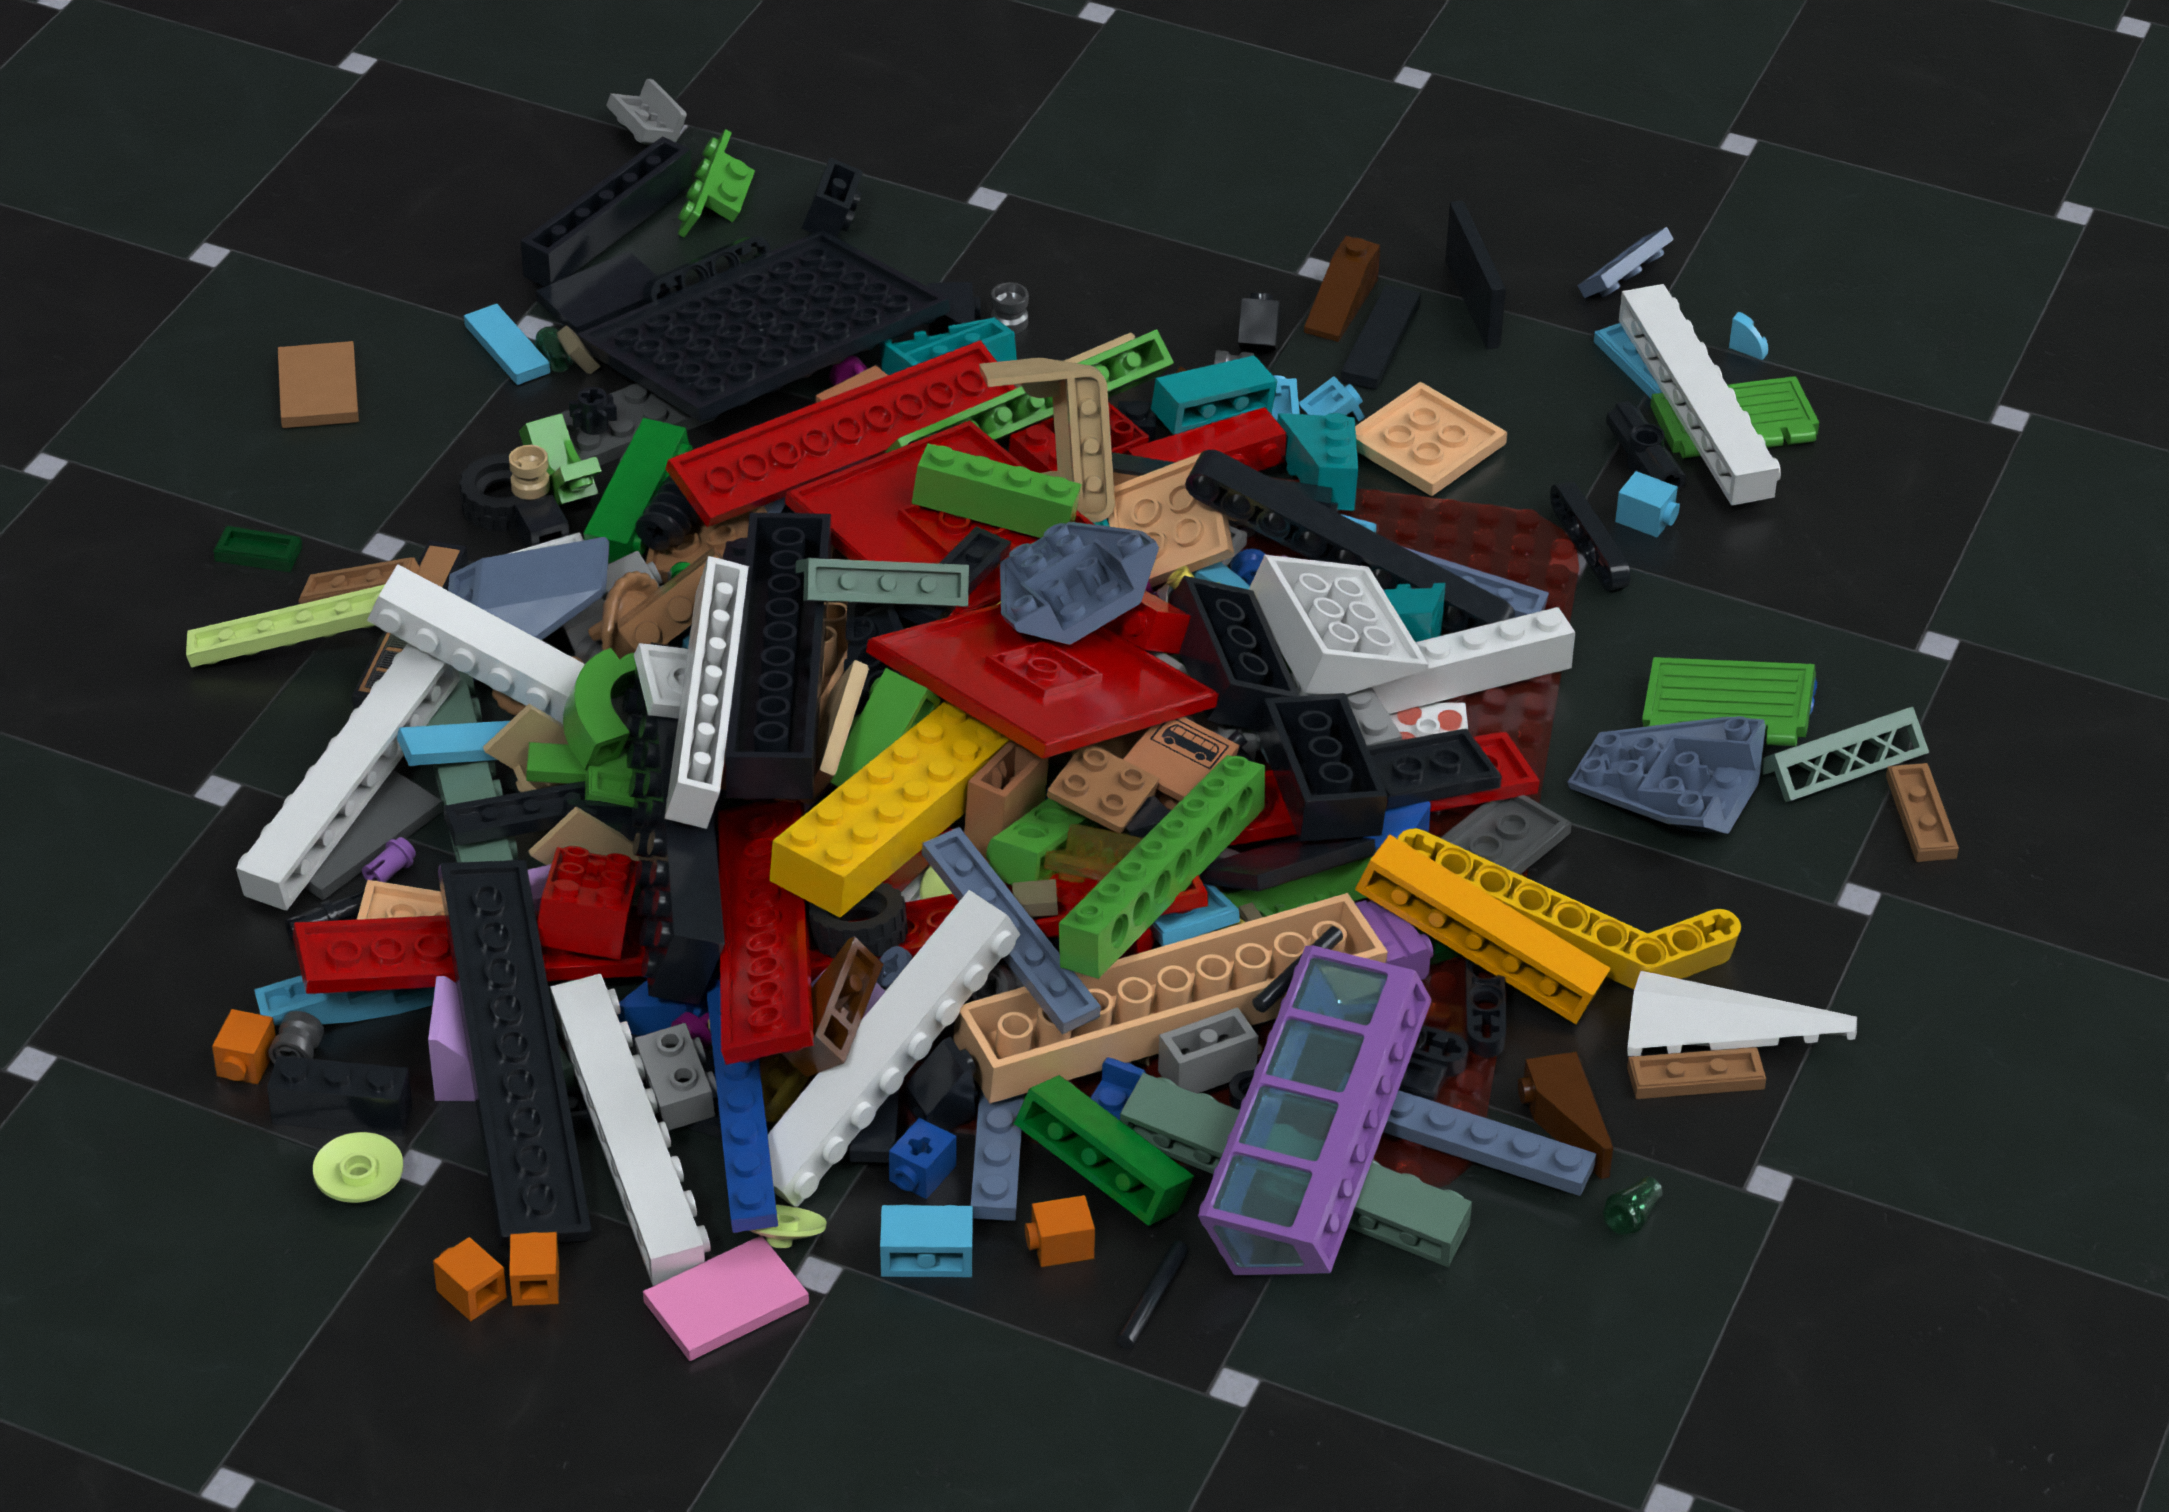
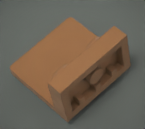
(1103, 787)

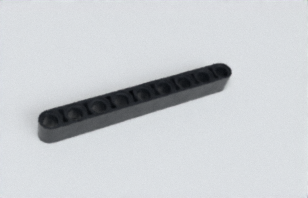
(1333, 538)

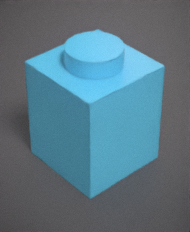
(1647, 504)

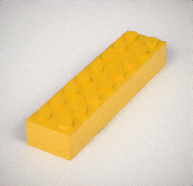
(884, 811)

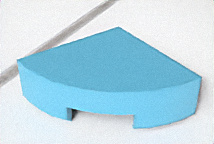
(1746, 338)

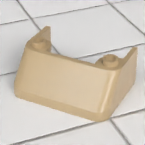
(1079, 423)
(577, 827)

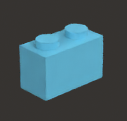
(926, 1241)

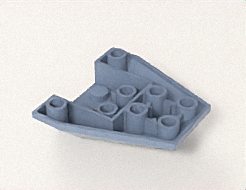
(1075, 579)
(536, 586)
(1677, 772)

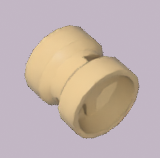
(529, 472)

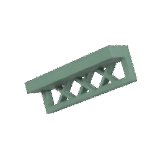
(884, 582)
(1835, 742)

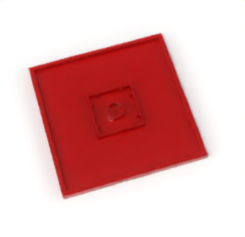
(876, 513)
(1041, 689)

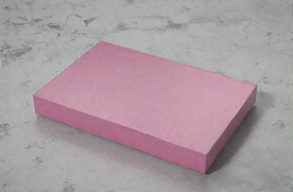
(725, 1297)

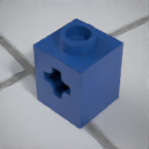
(919, 1166)

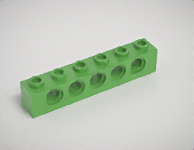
(1021, 848)

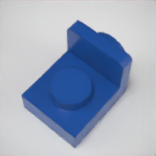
(1116, 1085)

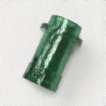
(551, 347)

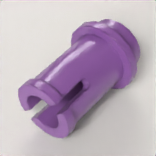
(397, 855)

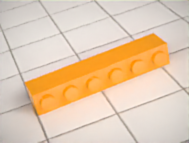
(1482, 928)

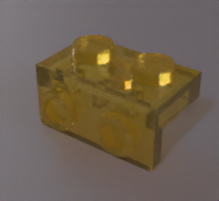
(1089, 853)

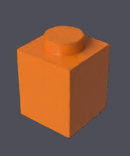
(243, 1046)
(1061, 1231)
(534, 1268)
(469, 1278)

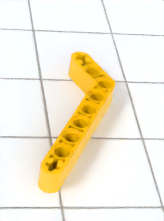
(1670, 951)

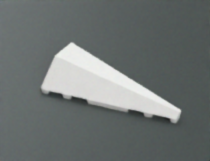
(1692, 1013)

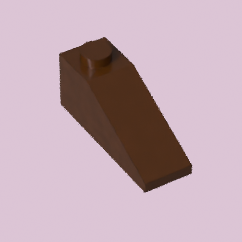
(1344, 288)
(838, 1007)
(1566, 1106)

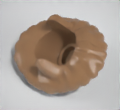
(622, 598)

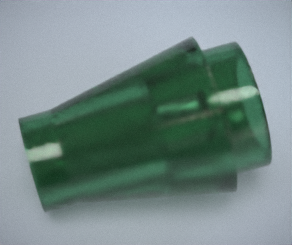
(1629, 1208)

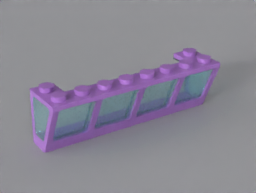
(1314, 1114)

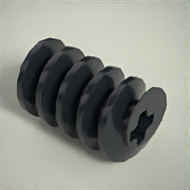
(666, 518)

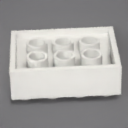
(1334, 625)

